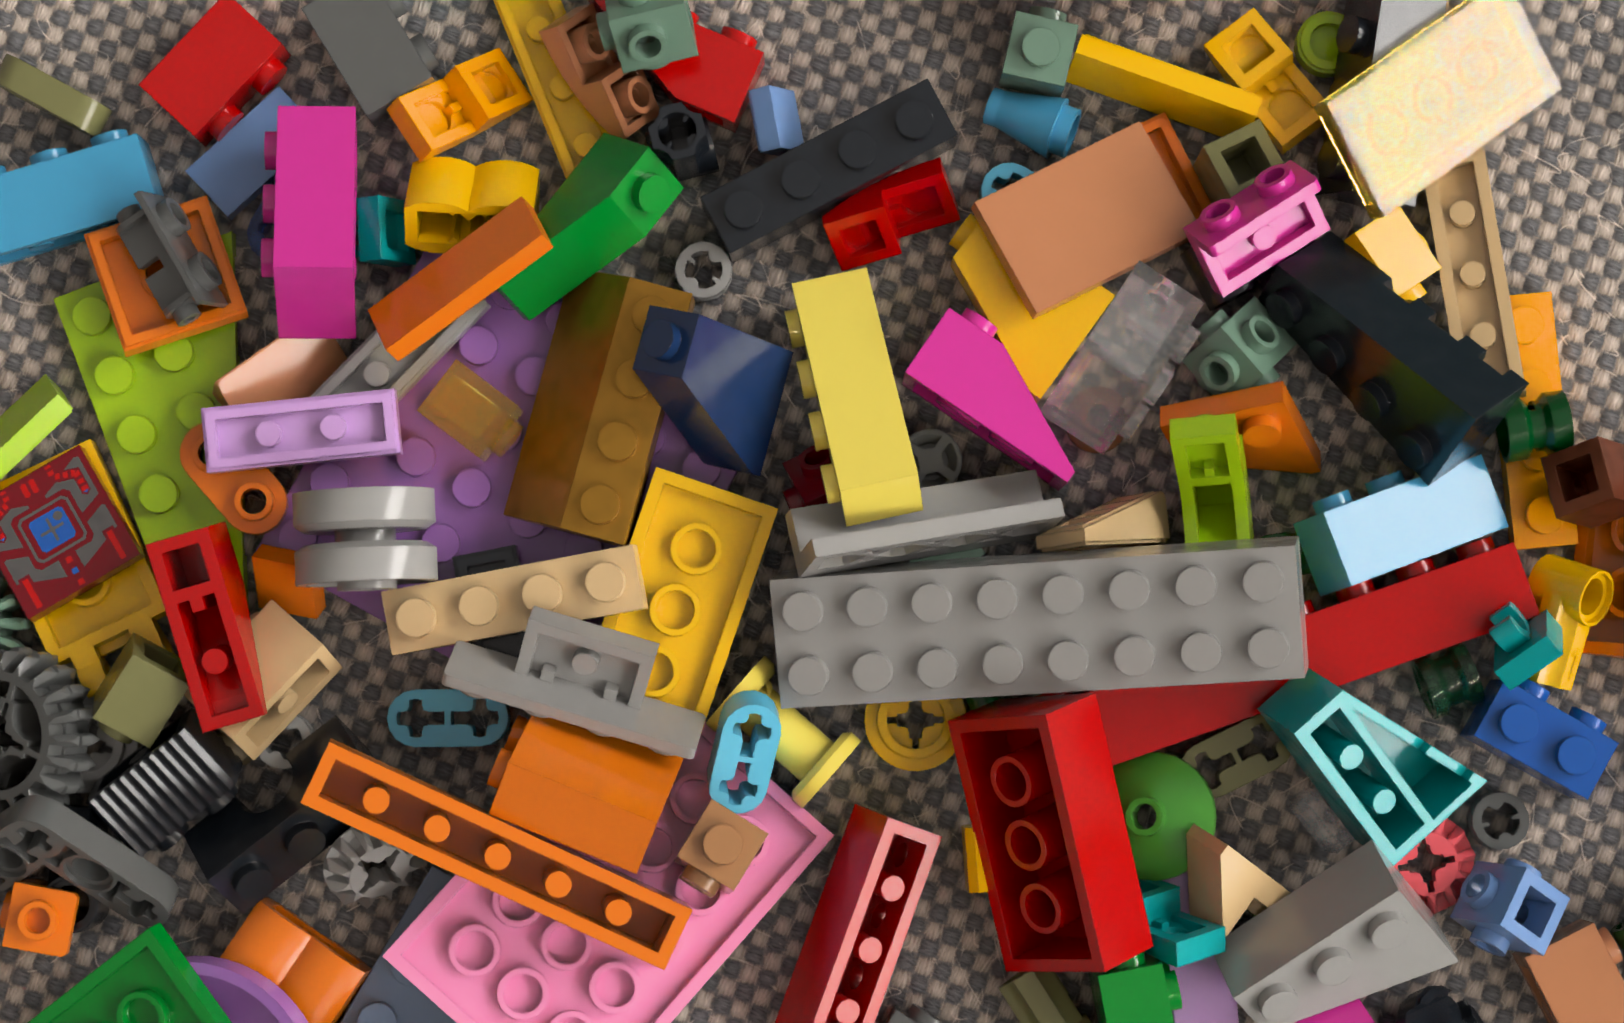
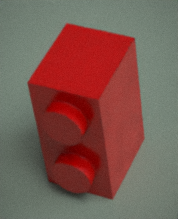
(217, 71)

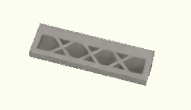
(952, 520)

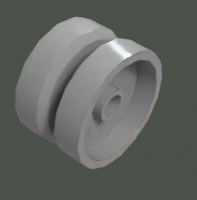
(365, 537)

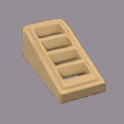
(1115, 524)

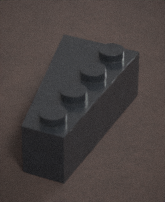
(1389, 357)

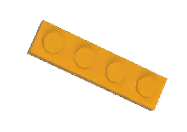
(1524, 483)

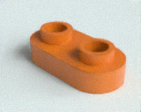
(229, 488)

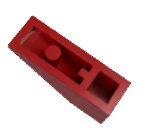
(210, 624)

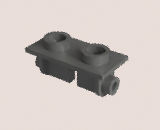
(162, 234)

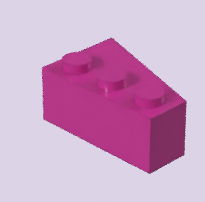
(312, 221)

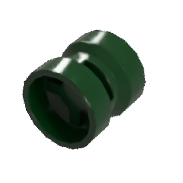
(1538, 426)

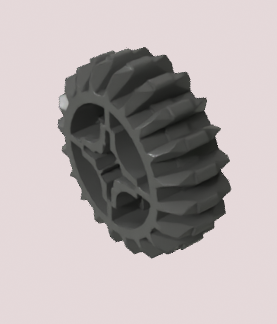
(41, 728)

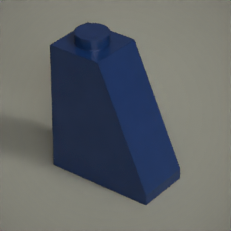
(714, 385)

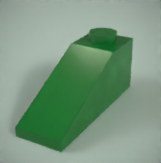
(594, 219)

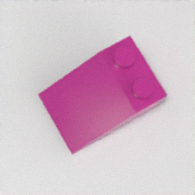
(979, 387)

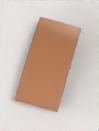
(614, 98)

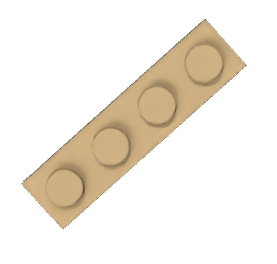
(1473, 262)
(503, 599)

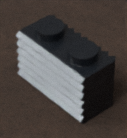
(166, 785)

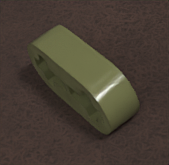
(53, 96)
(1241, 770)

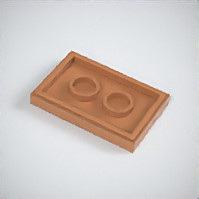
(1085, 219)

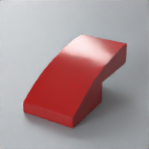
(874, 219)

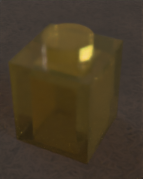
(473, 412)

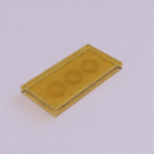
(1436, 100)

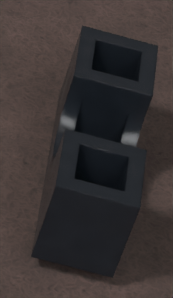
(256, 852)

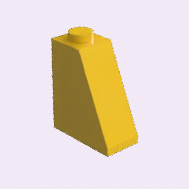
(1035, 345)

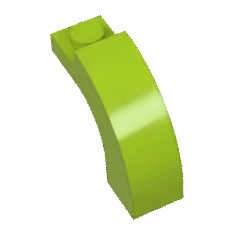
(1212, 478)

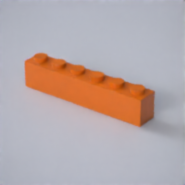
(496, 854)

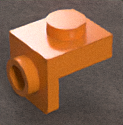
(39, 918)

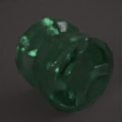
(1448, 681)

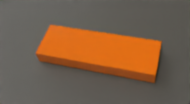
(460, 278)

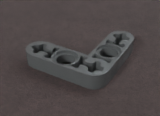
(83, 858)

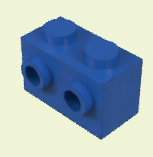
(1541, 739)

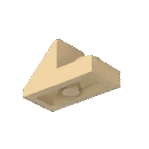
(1225, 882)

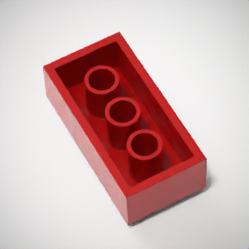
(1051, 834)

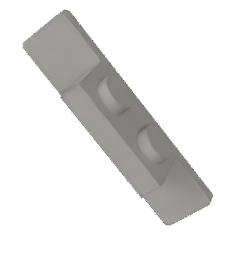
(580, 678)

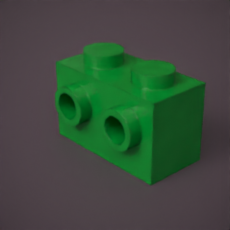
(1136, 992)

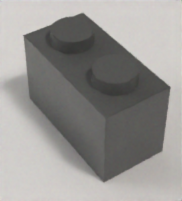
(372, 50)

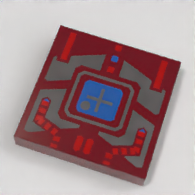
(61, 534)

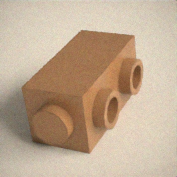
(718, 850)

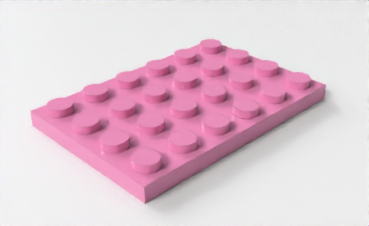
(512, 965)

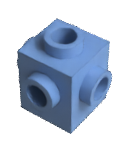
(1509, 908)

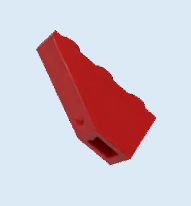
(717, 78)

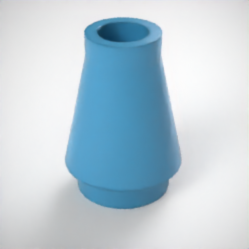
(1034, 120)

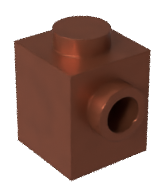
(1587, 482)

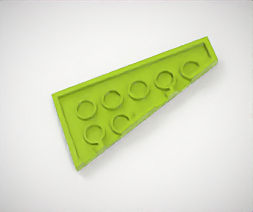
(149, 407)

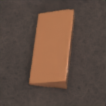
(280, 371)

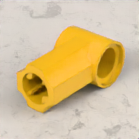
(1576, 599)

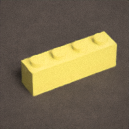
(856, 398)

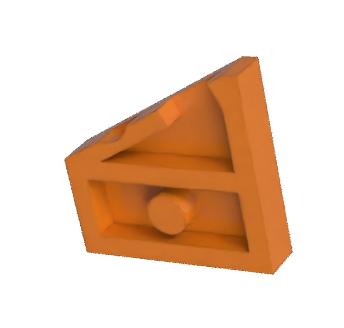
(1269, 423)

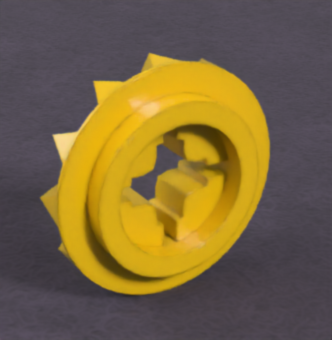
(893, 742)

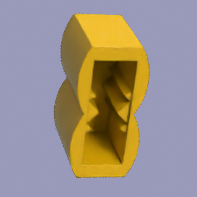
(454, 198)

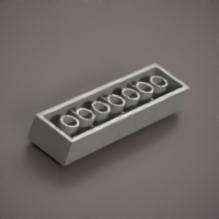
(1042, 623)

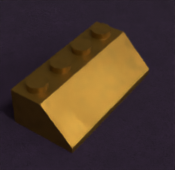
(593, 414)

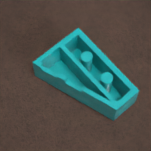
(1366, 766)

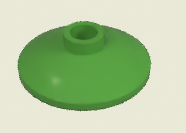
(1179, 800)

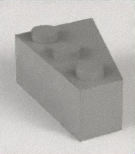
(1333, 942)

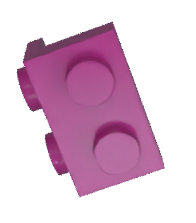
(1257, 226)

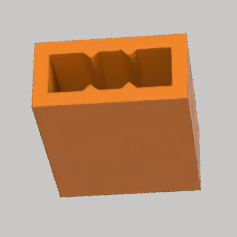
(582, 788)

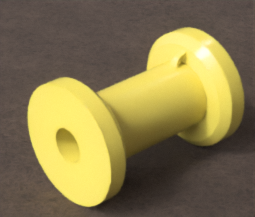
(802, 746)

